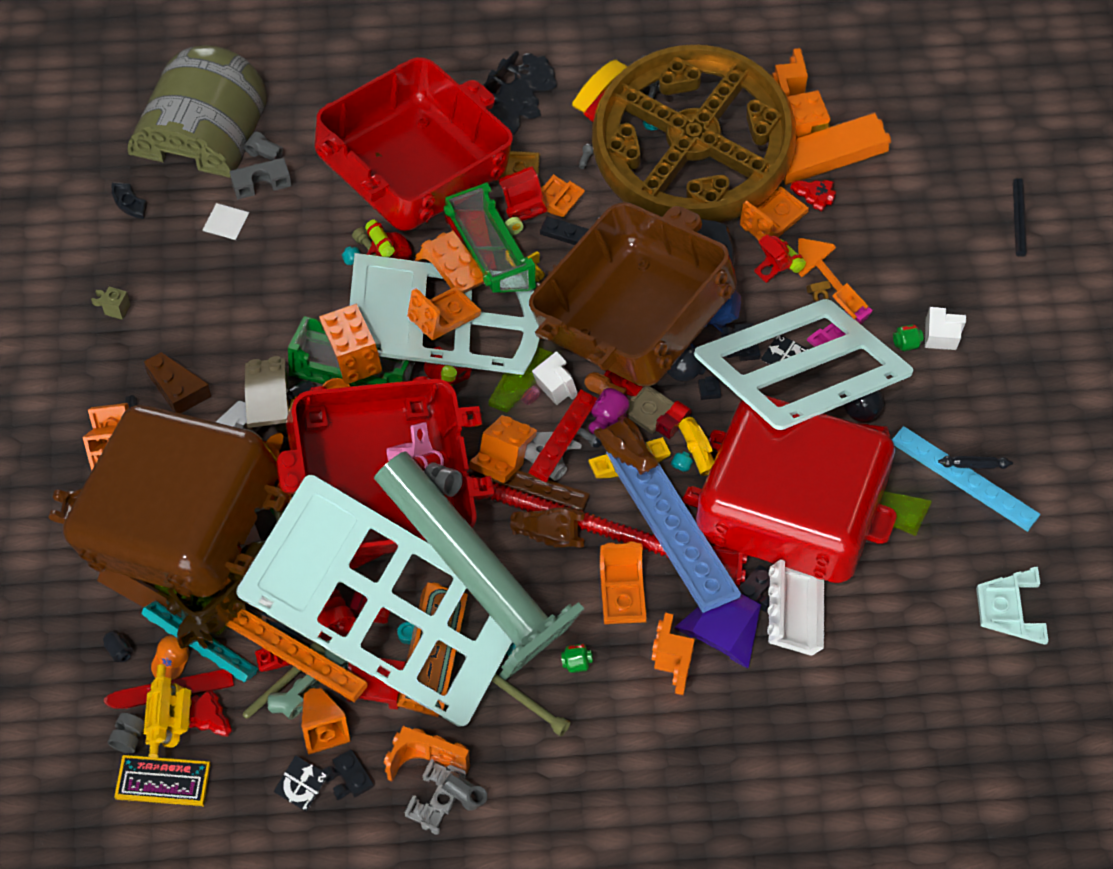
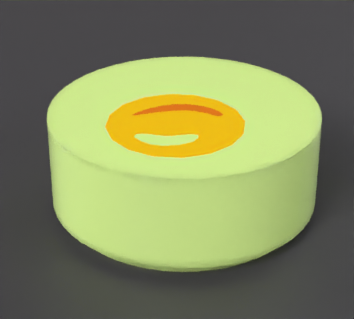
(514, 225)

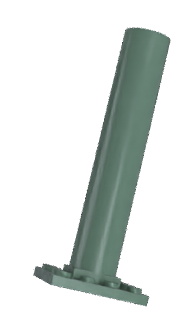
(473, 562)

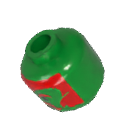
(907, 337)
(576, 658)

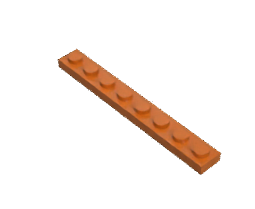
(298, 655)

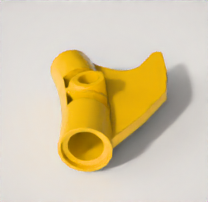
(697, 444)

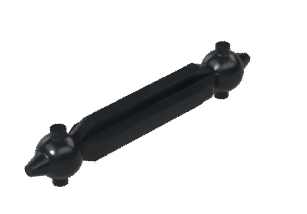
(975, 462)

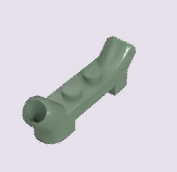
(292, 702)

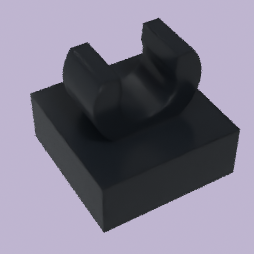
(709, 388)

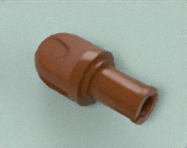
(597, 383)

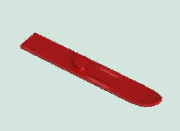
(197, 684)

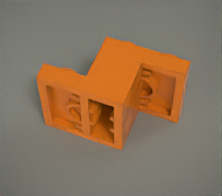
(792, 76)
(808, 112)
(103, 421)
(503, 448)
(672, 653)

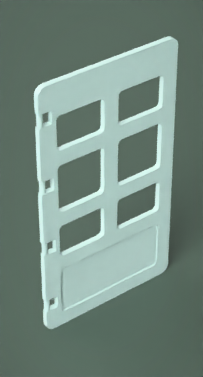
(312, 554)

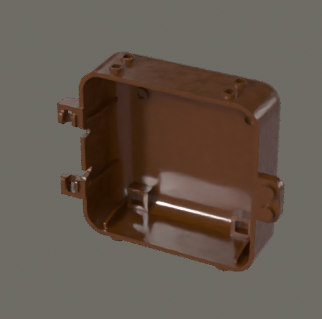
(635, 291)
(173, 500)

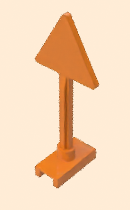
(814, 253)

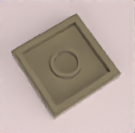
(648, 407)

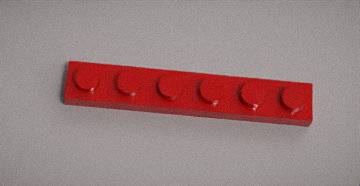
(562, 436)

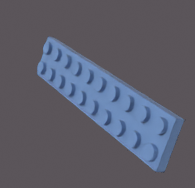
(678, 535)

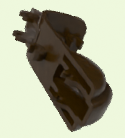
(216, 614)

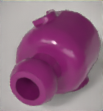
(608, 408)

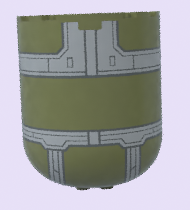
(202, 110)

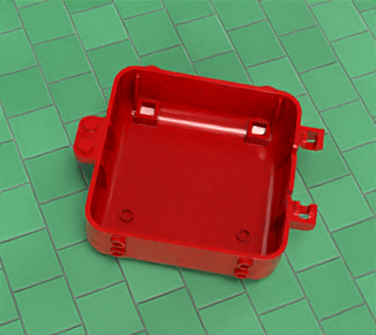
(430, 138)
(346, 436)
(797, 492)

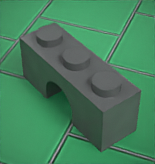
(273, 171)

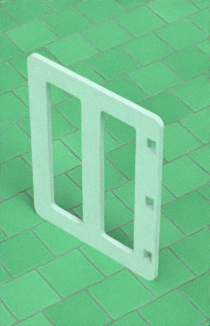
(780, 418)

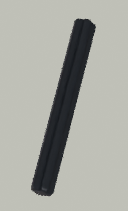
(1019, 217)

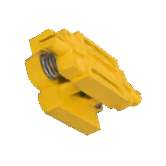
(165, 712)

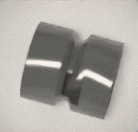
(445, 478)
(127, 730)

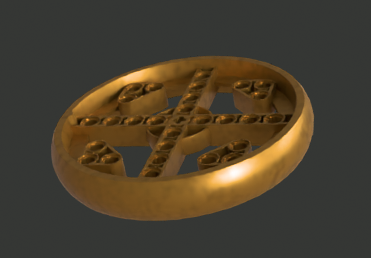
(674, 71)

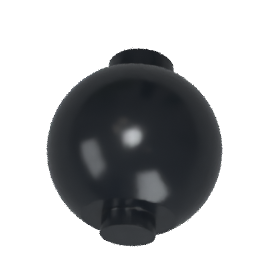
(687, 366)
(865, 407)

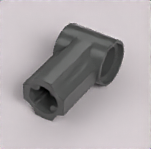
(259, 145)
(462, 790)

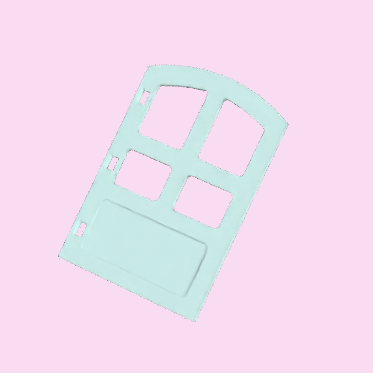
(383, 296)

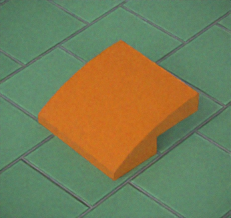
(561, 195)

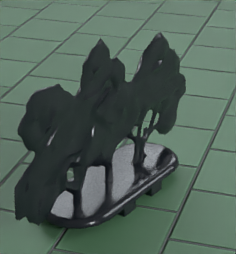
(517, 97)

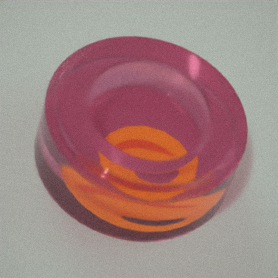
(530, 395)

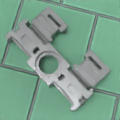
(428, 813)

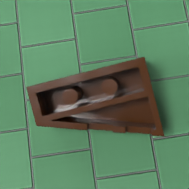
(175, 383)

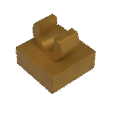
(818, 288)

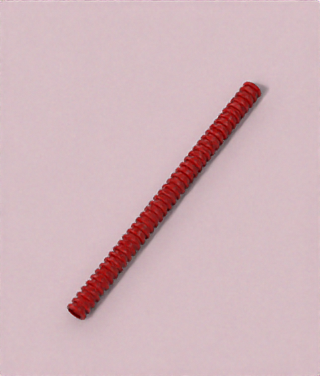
(590, 522)

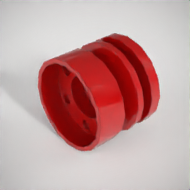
(336, 616)

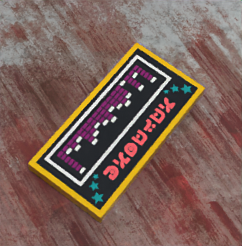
(162, 780)

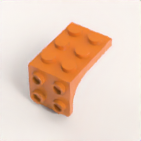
(773, 215)
(452, 261)
(442, 312)
(351, 343)
(622, 583)
(417, 744)

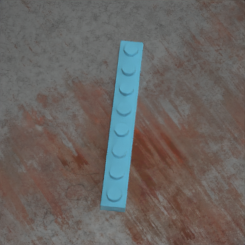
(966, 480)

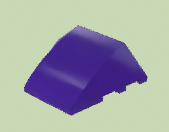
(725, 628)

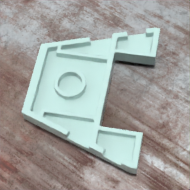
(1001, 606)

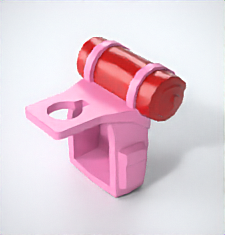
(420, 451)

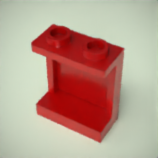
(523, 194)
(732, 562)
(377, 689)

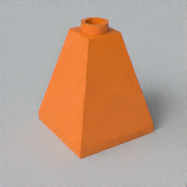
(322, 722)

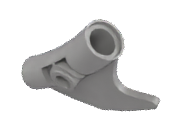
(537, 444)

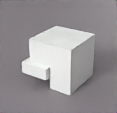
(943, 329)
(555, 379)

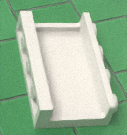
(795, 610)

